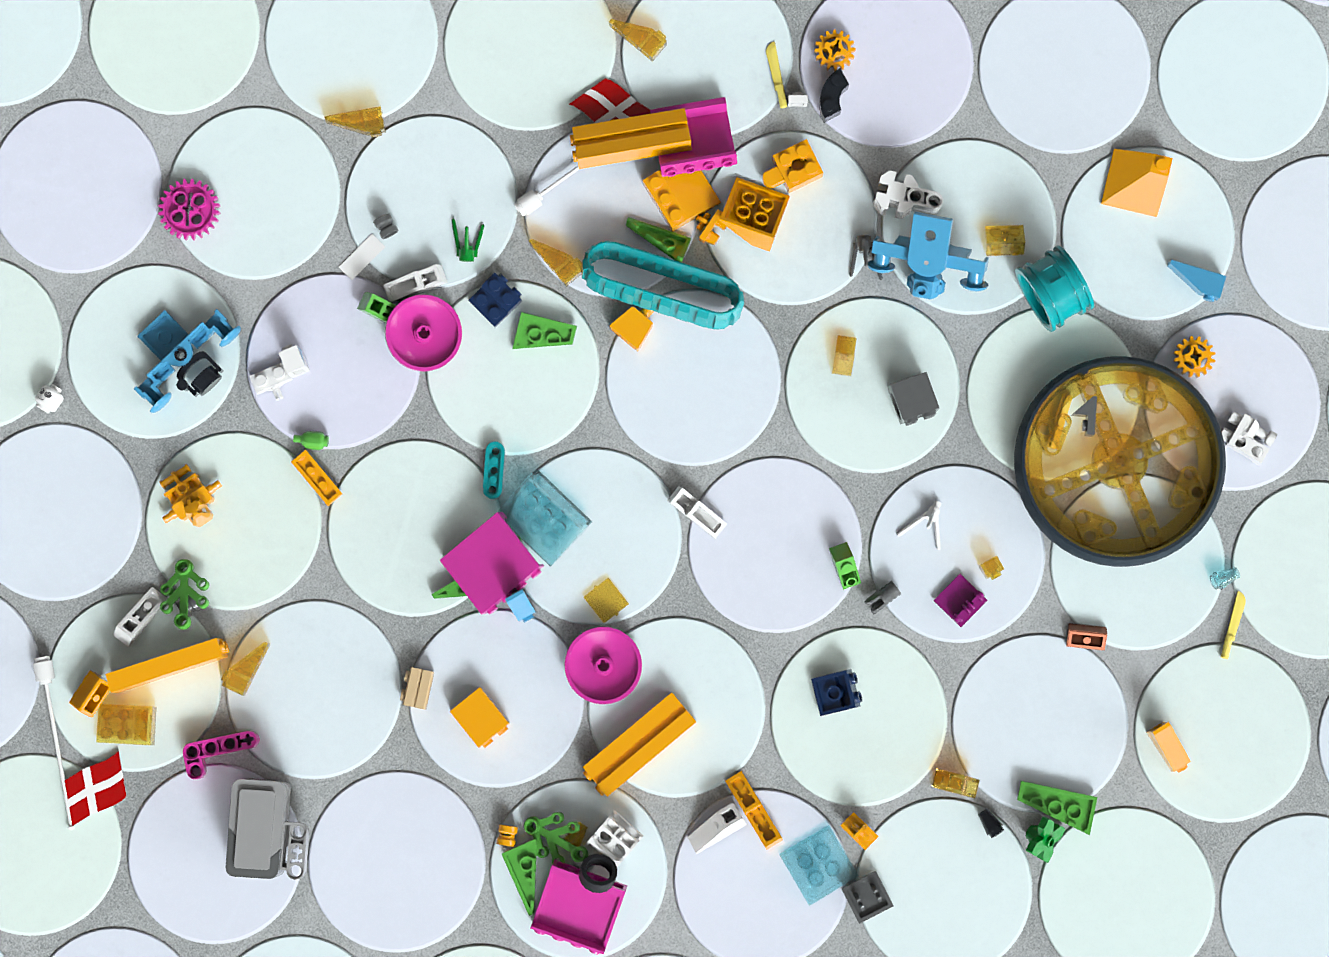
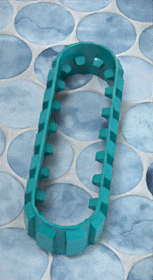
(668, 268)

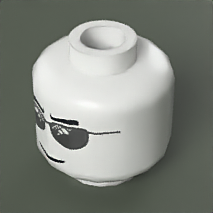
(49, 398)

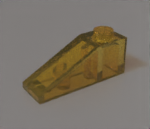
(642, 38)
(363, 121)
(561, 263)
(243, 672)

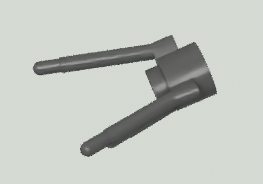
(863, 244)

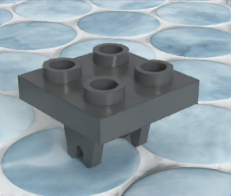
(867, 897)

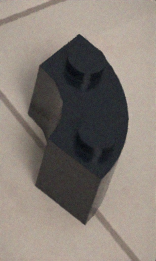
(830, 95)

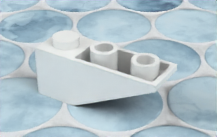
(716, 828)

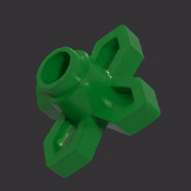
(1042, 838)

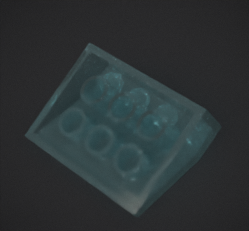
(544, 517)

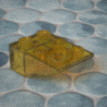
(126, 724)

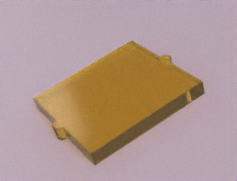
(606, 600)

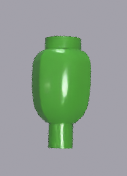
(312, 440)

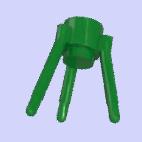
(466, 252)

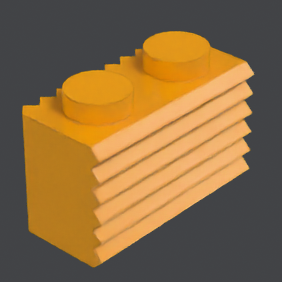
(90, 694)

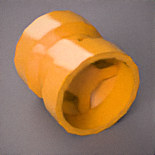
(506, 839)

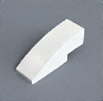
(415, 283)
(697, 512)

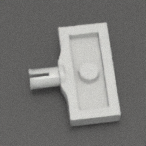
(271, 380)

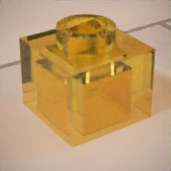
(992, 568)

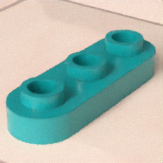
(493, 461)

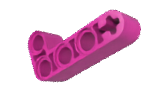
(221, 748)

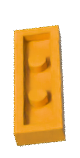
(316, 477)

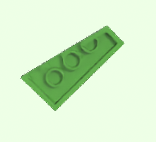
(1066, 806)

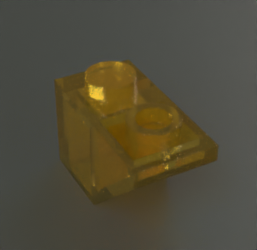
(955, 783)

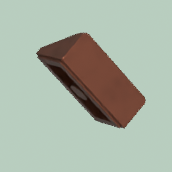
(1086, 636)

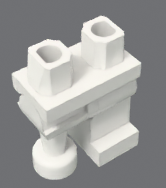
(1242, 437)

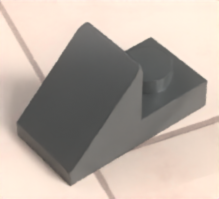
(1089, 411)

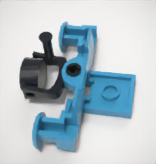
(167, 342)

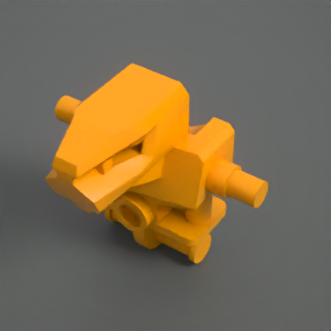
(189, 497)

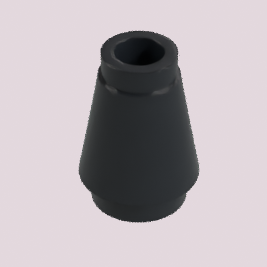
(990, 823)

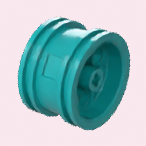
(1054, 288)

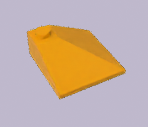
(1136, 181)
(754, 212)

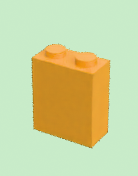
(480, 718)

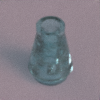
(1223, 578)

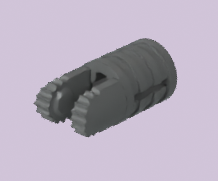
(886, 594)

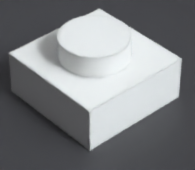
(797, 100)

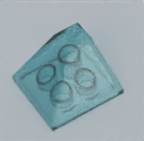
(818, 865)

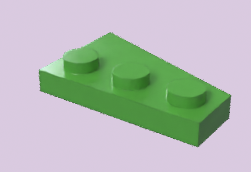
(542, 332)

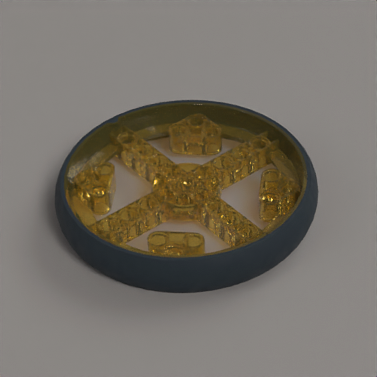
(1168, 388)

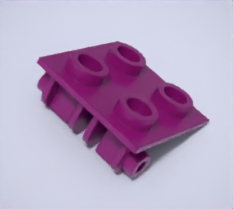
(960, 600)

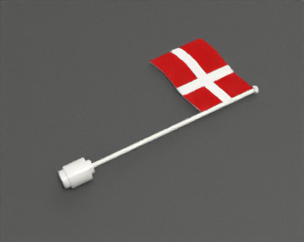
(600, 104)
(92, 787)

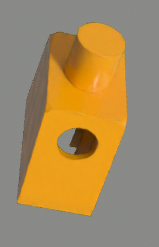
(633, 326)

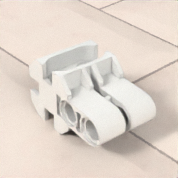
(899, 196)
(620, 832)

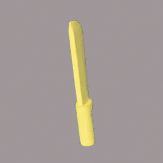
(772, 56)
(1237, 611)

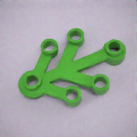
(182, 592)
(553, 837)

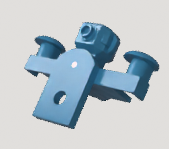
(929, 257)

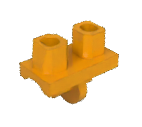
(708, 235)
(859, 831)

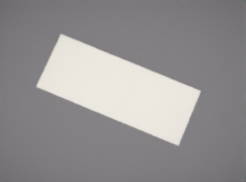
(361, 256)

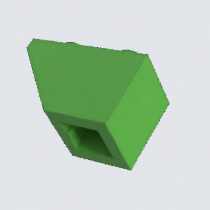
(845, 565)

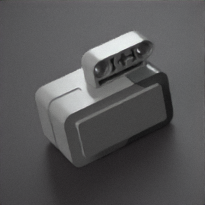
(262, 831)

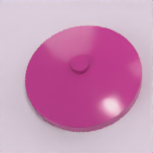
(423, 333)
(603, 665)

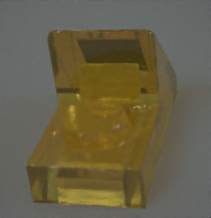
(844, 355)

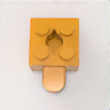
(793, 167)

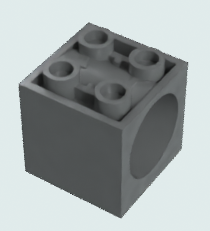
(913, 399)

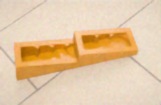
(754, 810)

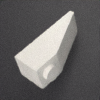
(139, 617)

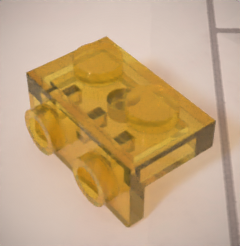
(1005, 240)

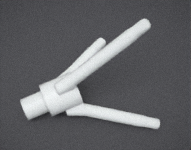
(932, 516)

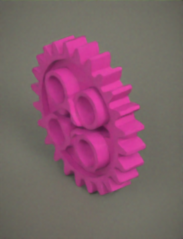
(172, 208)

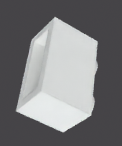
(293, 360)

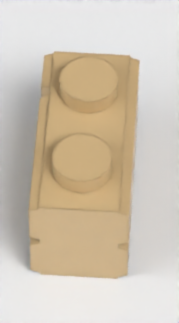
(417, 688)

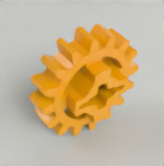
(827, 47)
(1195, 364)

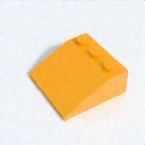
(681, 196)

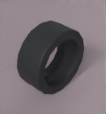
(596, 886)

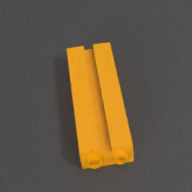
(631, 138)
(167, 665)
(638, 745)

